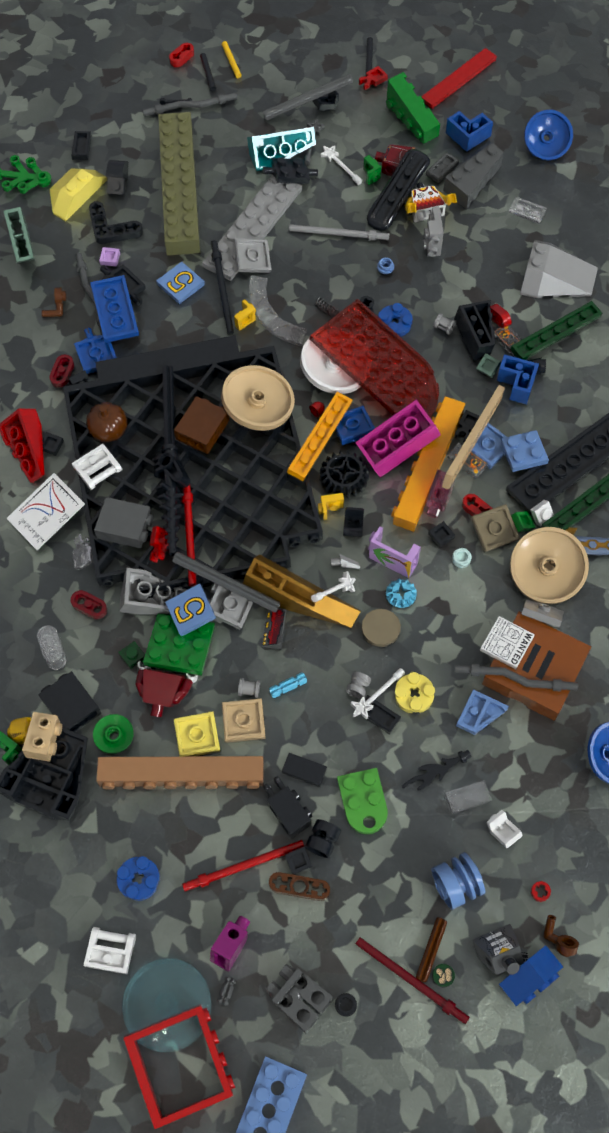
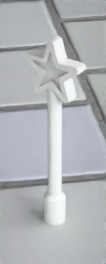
(330, 153)
(346, 584)
(364, 706)

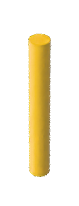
(231, 59)

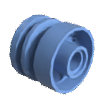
(455, 882)

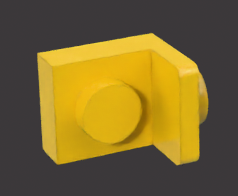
(245, 316)
(330, 502)

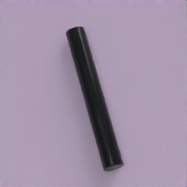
(369, 54)
(208, 72)

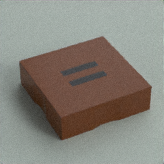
(547, 658)

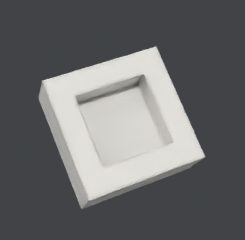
(542, 512)

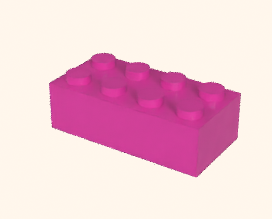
(398, 438)

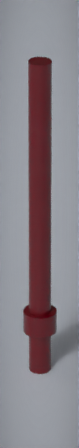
(448, 1006)

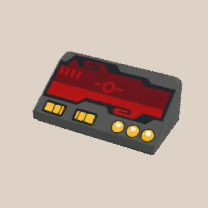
(274, 629)

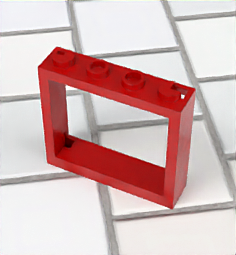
(144, 1080)

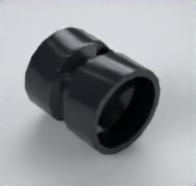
(323, 846)

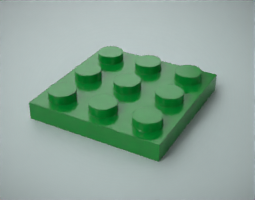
(176, 652)

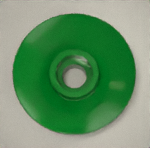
(109, 725)

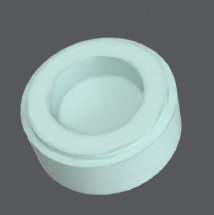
(461, 558)

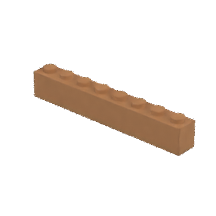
(180, 771)

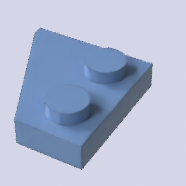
(480, 712)

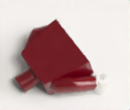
(162, 688)

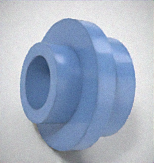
(385, 266)

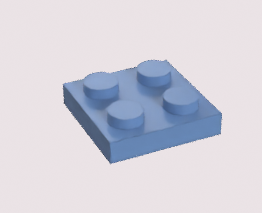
(524, 451)

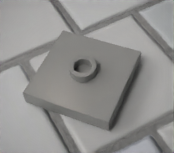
(252, 255)
(542, 612)

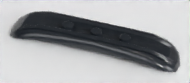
(397, 189)

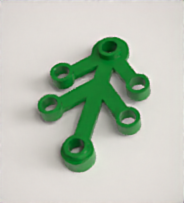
(40, 177)

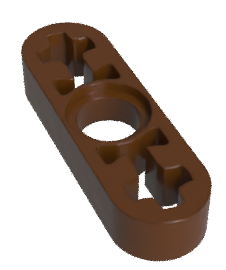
(282, 889)

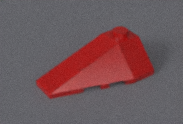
(24, 436)

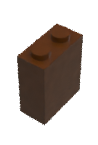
(201, 425)

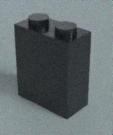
(69, 702)

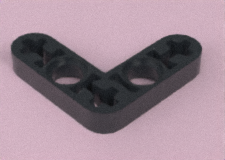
(109, 230)

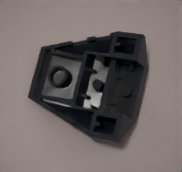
(48, 786)

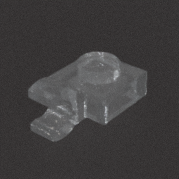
(82, 554)

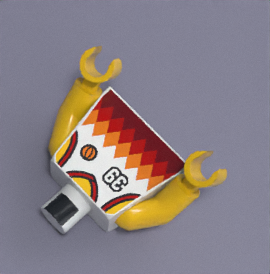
(425, 198)

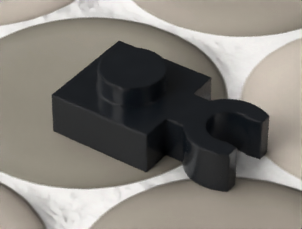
(466, 424)

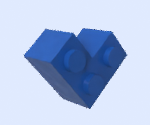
(468, 132)
(519, 374)
(533, 974)

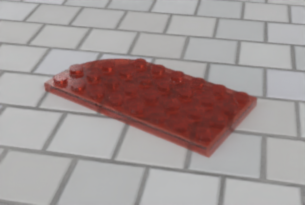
(378, 359)

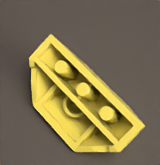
(74, 190)

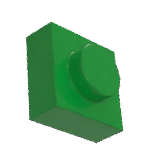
(523, 521)

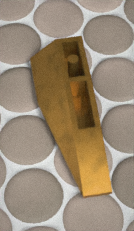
(295, 593)

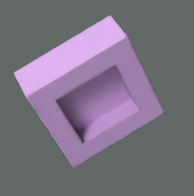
(109, 256)

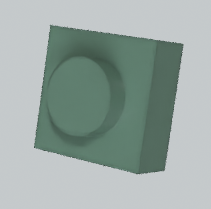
(488, 365)

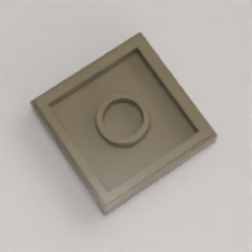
(495, 528)

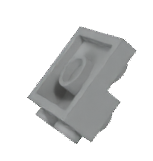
(433, 234)
(229, 606)

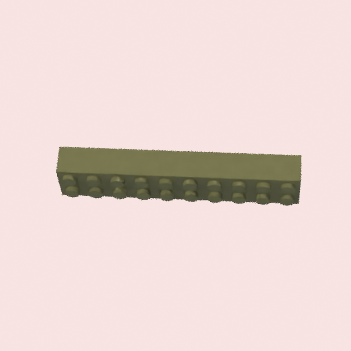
(179, 184)

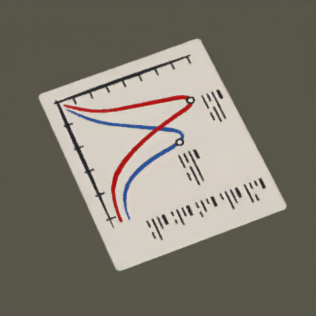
(45, 511)

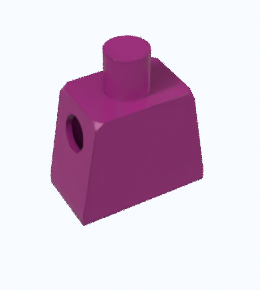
(225, 949)

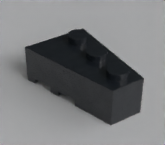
(476, 328)

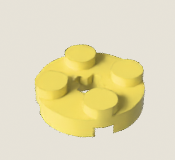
(414, 704)

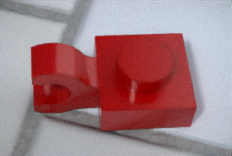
(159, 543)

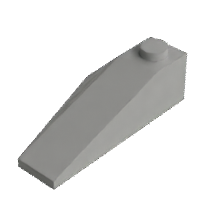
(136, 602)

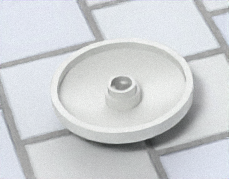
(324, 372)

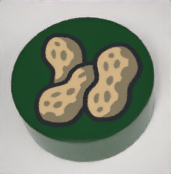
(443, 975)

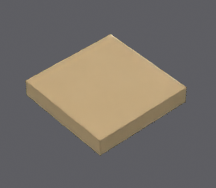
(243, 720)

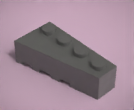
(473, 175)

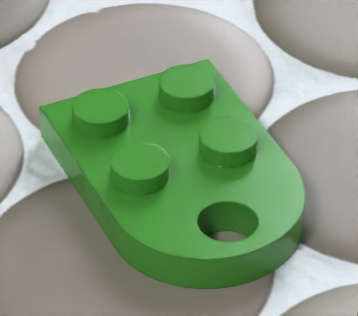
(363, 799)

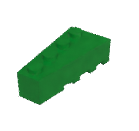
(411, 109)

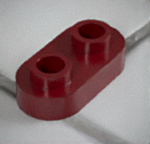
(60, 372)
(90, 604)

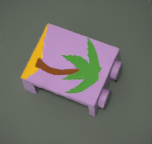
(391, 558)

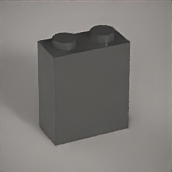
(123, 522)

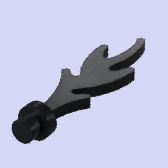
(434, 769)

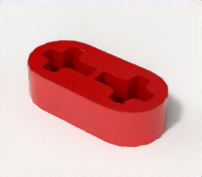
(181, 55)
(500, 316)
(478, 507)

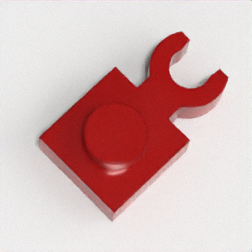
(375, 76)

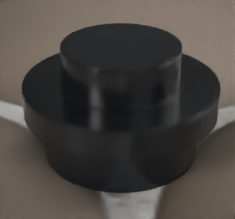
(346, 1004)

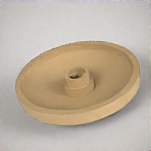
(257, 397)
(549, 565)

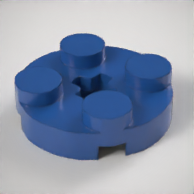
(400, 313)
(127, 872)

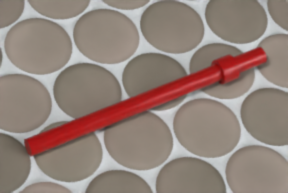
(187, 499)
(204, 880)

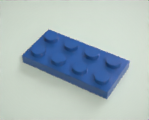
(114, 309)

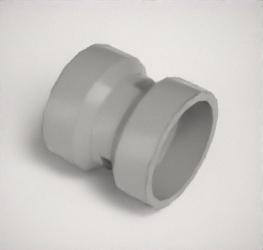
(358, 685)

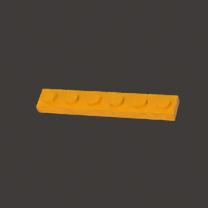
(319, 436)

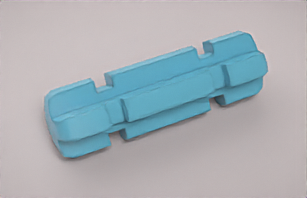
(288, 685)

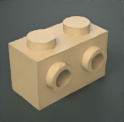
(42, 736)

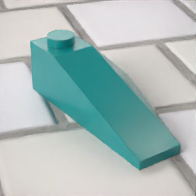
(279, 144)

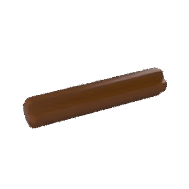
(431, 949)

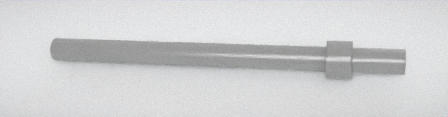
(371, 234)

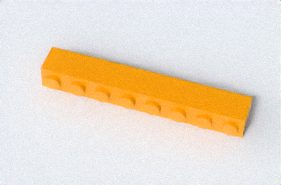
(424, 469)

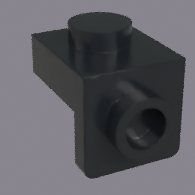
(327, 102)
(353, 522)

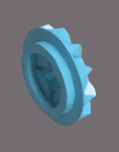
(395, 599)

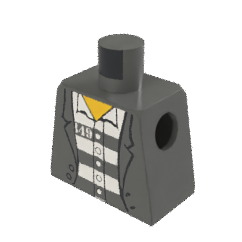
(499, 950)

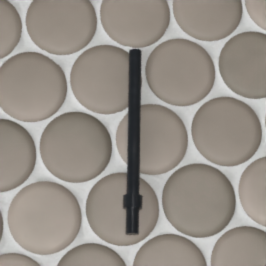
(217, 258)

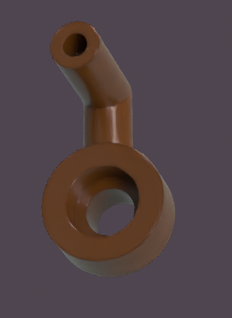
(60, 296)
(565, 944)

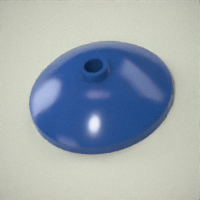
(550, 124)
(599, 751)

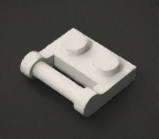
(93, 462)
(107, 957)

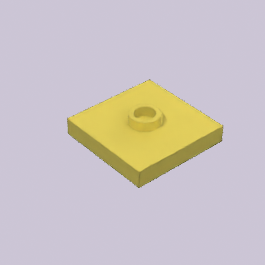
(196, 735)

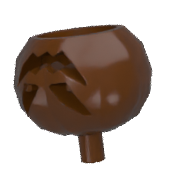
(106, 422)

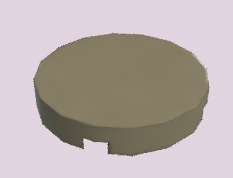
(381, 627)

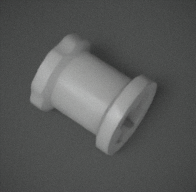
(444, 324)
(249, 687)

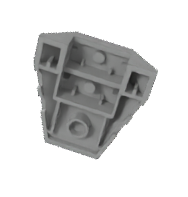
(557, 273)

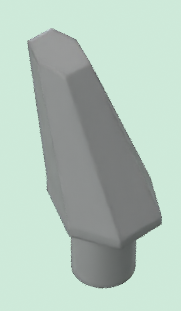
(345, 562)

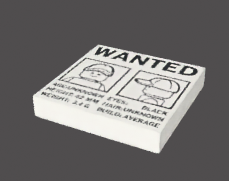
(507, 642)

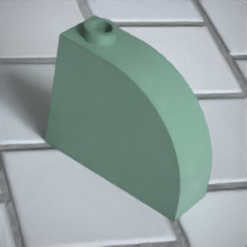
(19, 235)

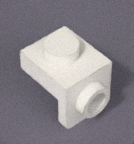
(503, 829)

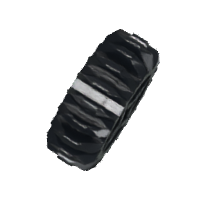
(335, 468)

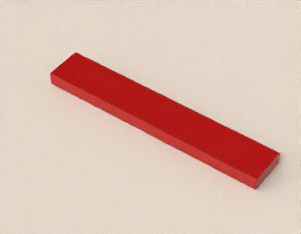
(458, 78)

